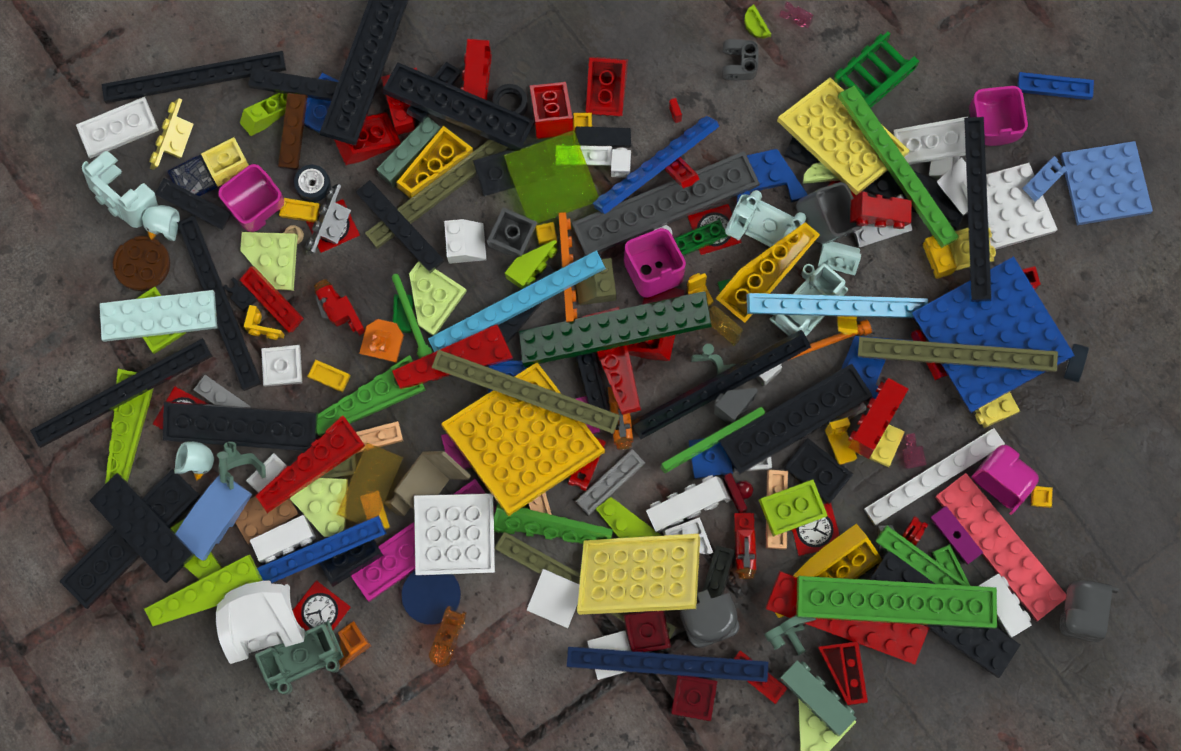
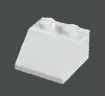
(464, 241)

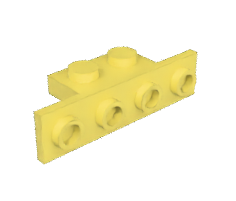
(173, 137)

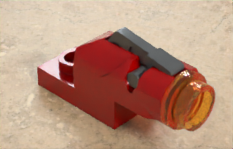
(335, 308)
(745, 545)

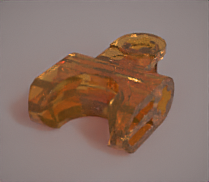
(442, 649)

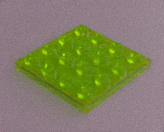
(551, 177)

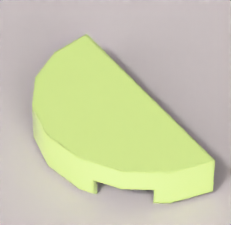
(818, 173)

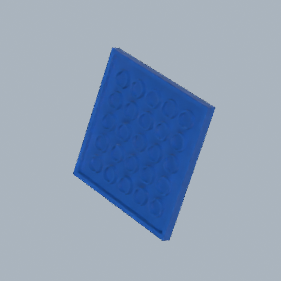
(1009, 320)

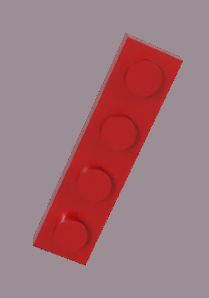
(271, 299)

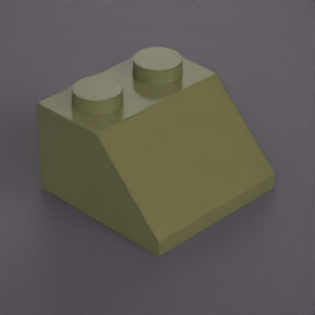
(598, 287)

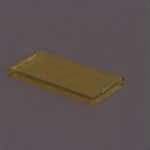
(369, 484)

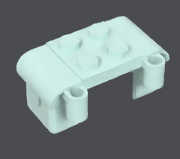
(129, 206)
(761, 220)
(818, 282)

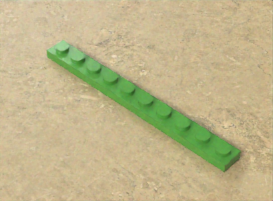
(898, 166)

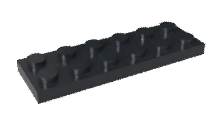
(142, 527)

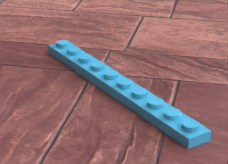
(520, 301)
(833, 305)

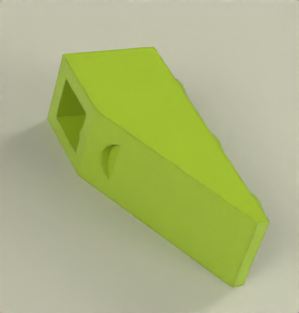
(264, 113)
(526, 267)

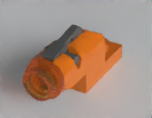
(623, 434)

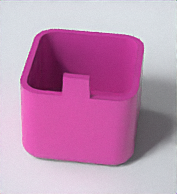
(647, 251)

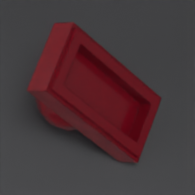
(738, 491)

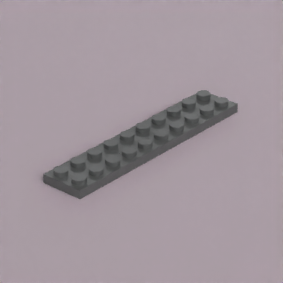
(665, 204)

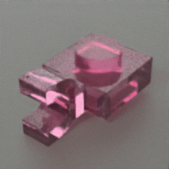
(799, 15)
(913, 455)

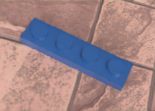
(1055, 86)

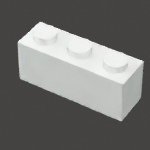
(283, 539)
(1009, 613)

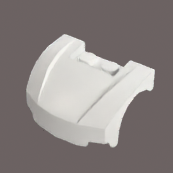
(256, 619)

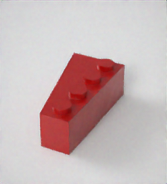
(878, 417)

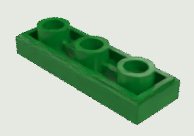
(709, 234)

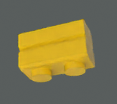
(939, 258)

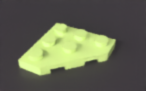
(272, 256)
(433, 297)
(321, 503)
(814, 733)

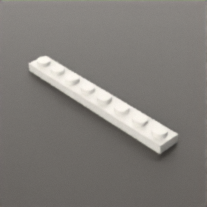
(933, 477)

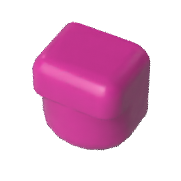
(1002, 113)
(251, 197)
(1006, 477)

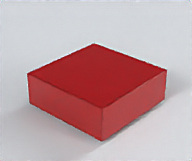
(675, 110)

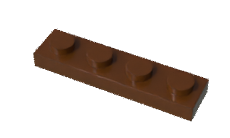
(293, 131)

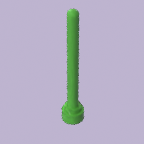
(423, 349)

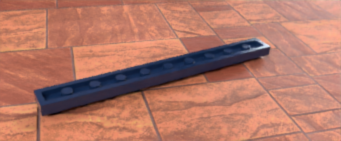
(667, 664)

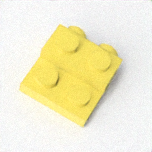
(225, 161)
(960, 249)
(997, 410)
(887, 446)

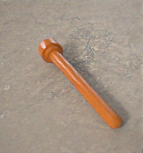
(863, 329)

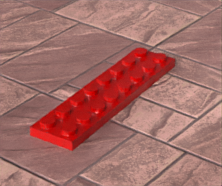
(894, 639)

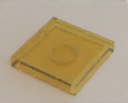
(725, 325)

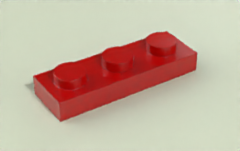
(682, 173)
(771, 689)

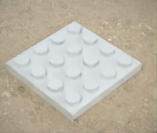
(1011, 211)
(454, 534)

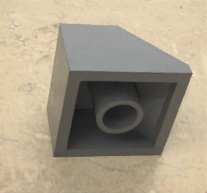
(511, 233)
(734, 404)

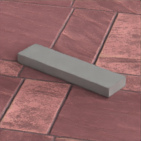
(610, 482)

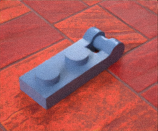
(1044, 179)

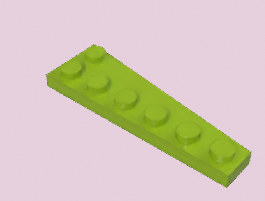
(126, 431)
(205, 592)

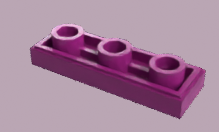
(964, 545)

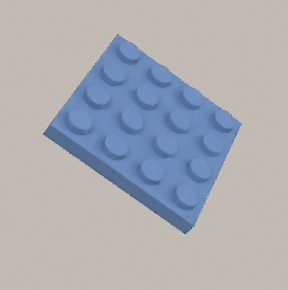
(1106, 183)

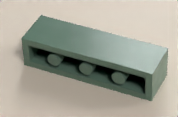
(407, 152)
(818, 698)

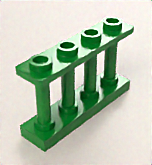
(893, 78)

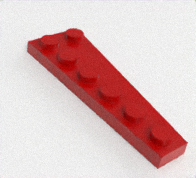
(483, 348)
(620, 375)
(323, 455)

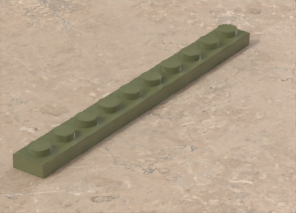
(436, 191)
(958, 354)
(526, 391)
(538, 561)

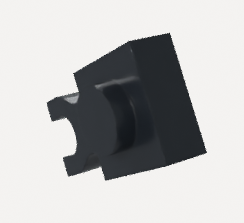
(241, 296)

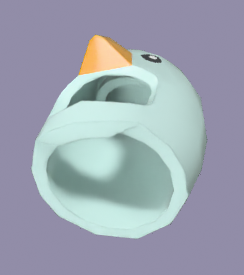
(161, 220)
(193, 457)

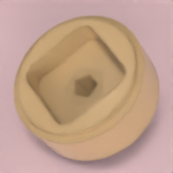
(295, 230)

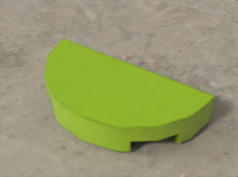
(755, 24)

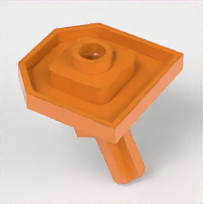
(382, 340)

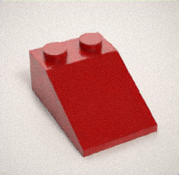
(606, 86)
(551, 109)
(375, 138)
(653, 349)

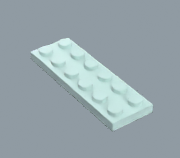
(158, 315)

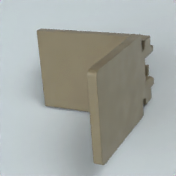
(425, 477)

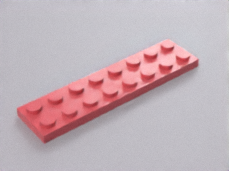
(1002, 547)

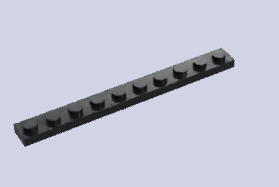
(191, 77)
(977, 209)
(225, 316)
(720, 384)
(121, 393)

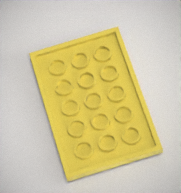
(834, 138)
(639, 574)

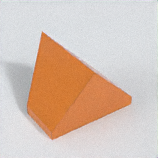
(352, 643)

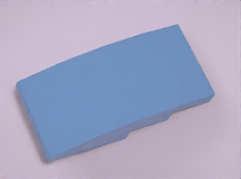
(212, 517)

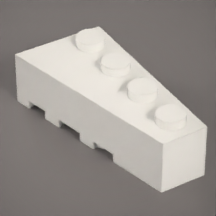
(688, 503)

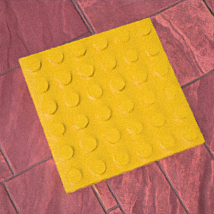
(521, 446)

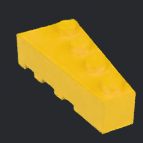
(436, 159)

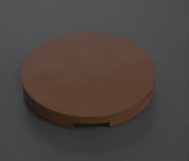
(141, 263)

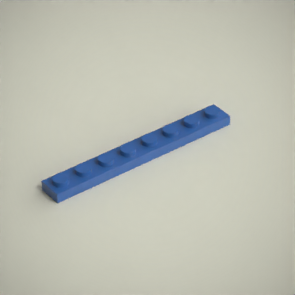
(655, 165)
(322, 550)

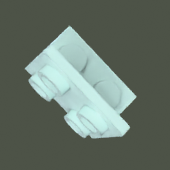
(840, 257)

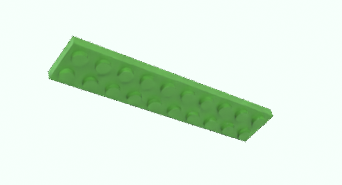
(896, 602)

